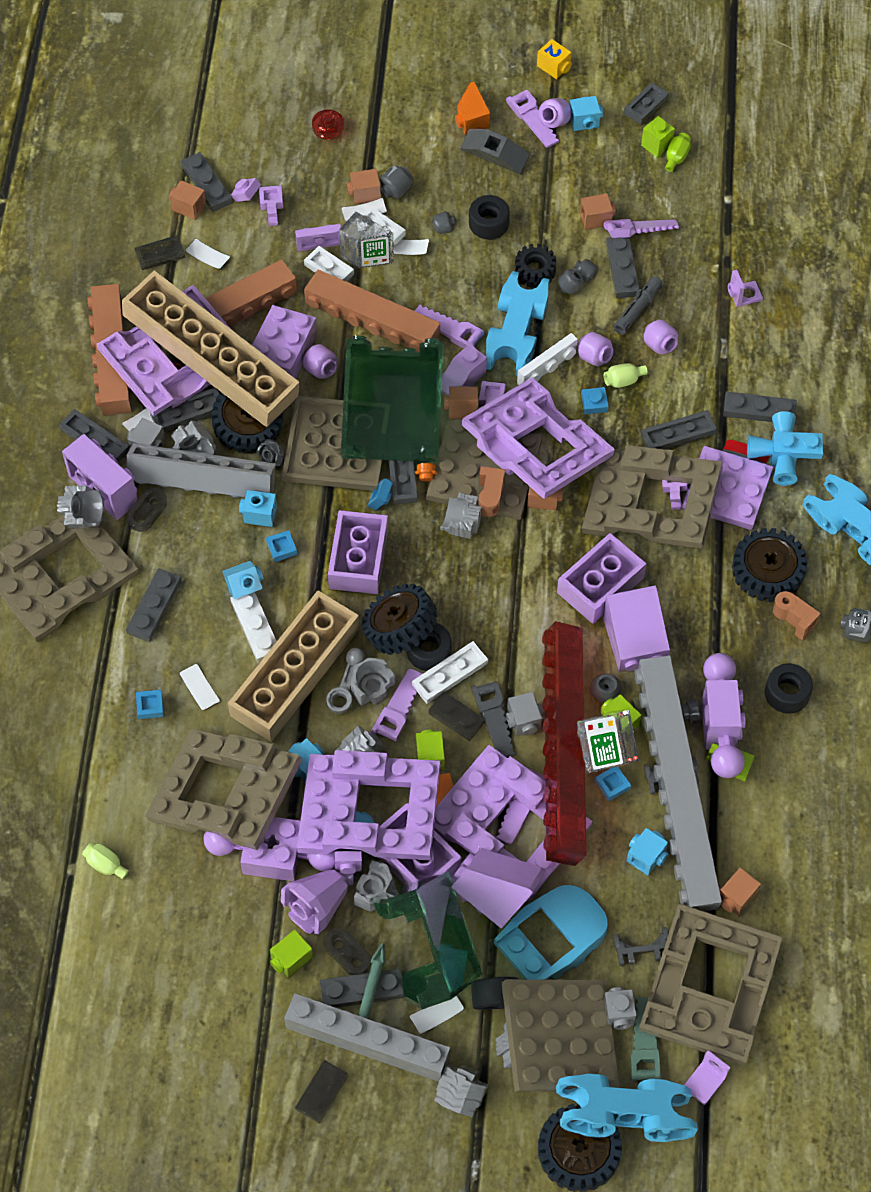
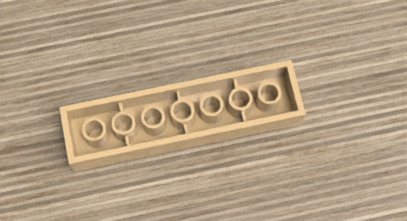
(210, 348)

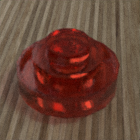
(327, 124)

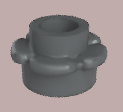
(691, 711)

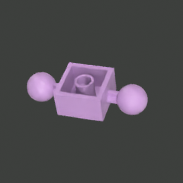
(722, 715)
(272, 863)

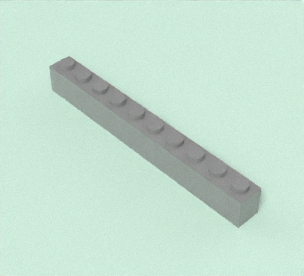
(678, 784)

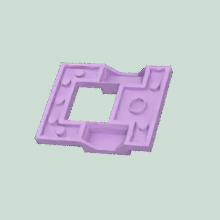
(149, 370)
(519, 413)
(333, 798)
(480, 799)

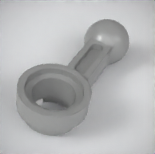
(353, 658)

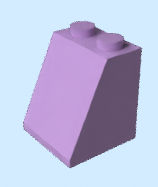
(635, 627)
(496, 883)

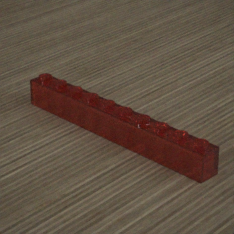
(562, 747)

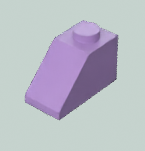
(465, 369)

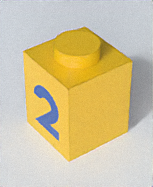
(554, 59)

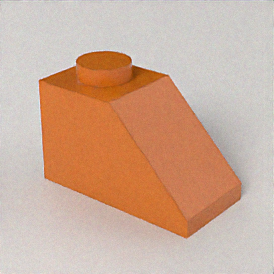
(472, 110)

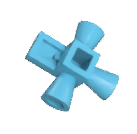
(785, 447)

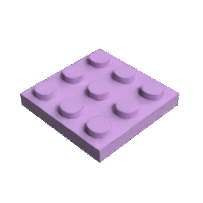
(739, 488)

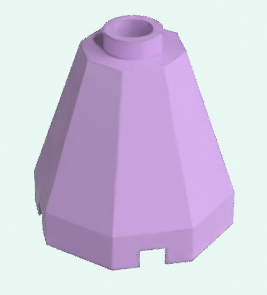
(314, 899)

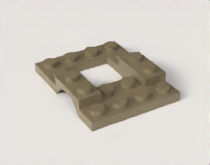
(620, 488)
(33, 593)
(252, 800)
(700, 1018)

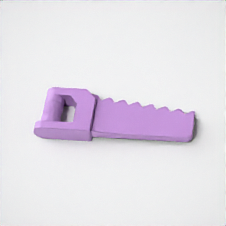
(530, 114)
(626, 228)
(454, 329)
(397, 708)
(514, 819)

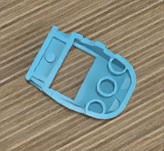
(574, 915)

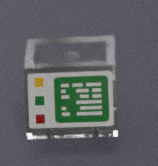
(366, 242)
(607, 740)

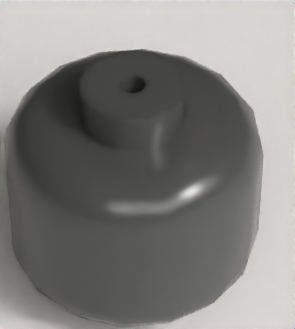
(443, 222)
(586, 269)
(570, 281)

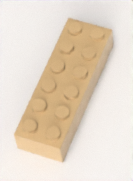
(294, 666)

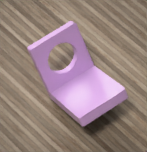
(736, 290)
(707, 1077)

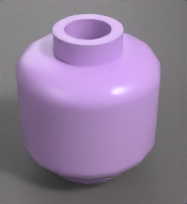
(555, 112)
(661, 337)
(595, 349)
(320, 361)

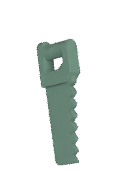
(645, 1048)

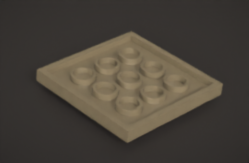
(315, 449)
(461, 465)
(557, 1032)

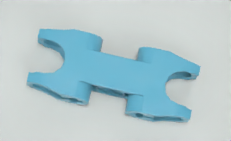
(520, 307)
(843, 512)
(642, 1107)

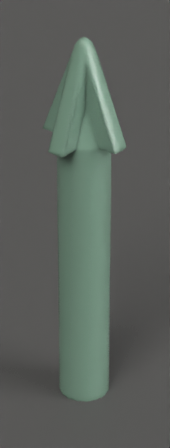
(378, 961)

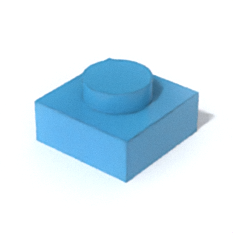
(594, 400)
(381, 495)
(281, 546)
(149, 704)
(612, 783)

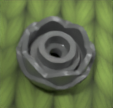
(271, 452)
(600, 693)

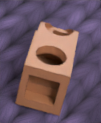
(493, 484)
(796, 612)

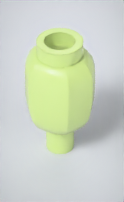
(623, 375)
(104, 860)

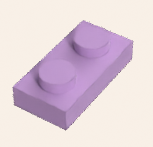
(319, 236)

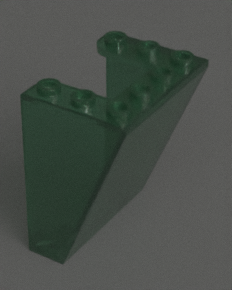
(392, 401)
(447, 936)

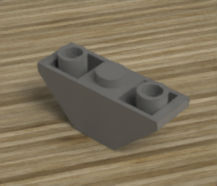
(495, 149)

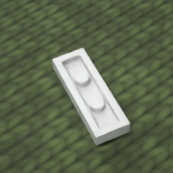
(548, 360)
(254, 624)
(449, 672)

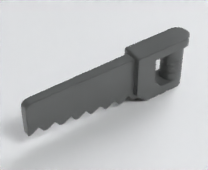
(494, 717)

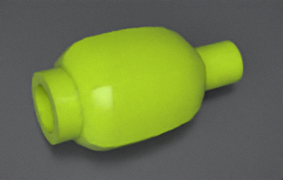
(677, 150)

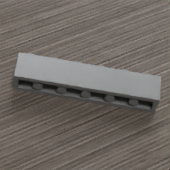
(199, 471)
(367, 1037)

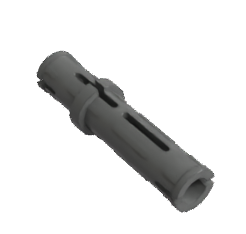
(643, 298)

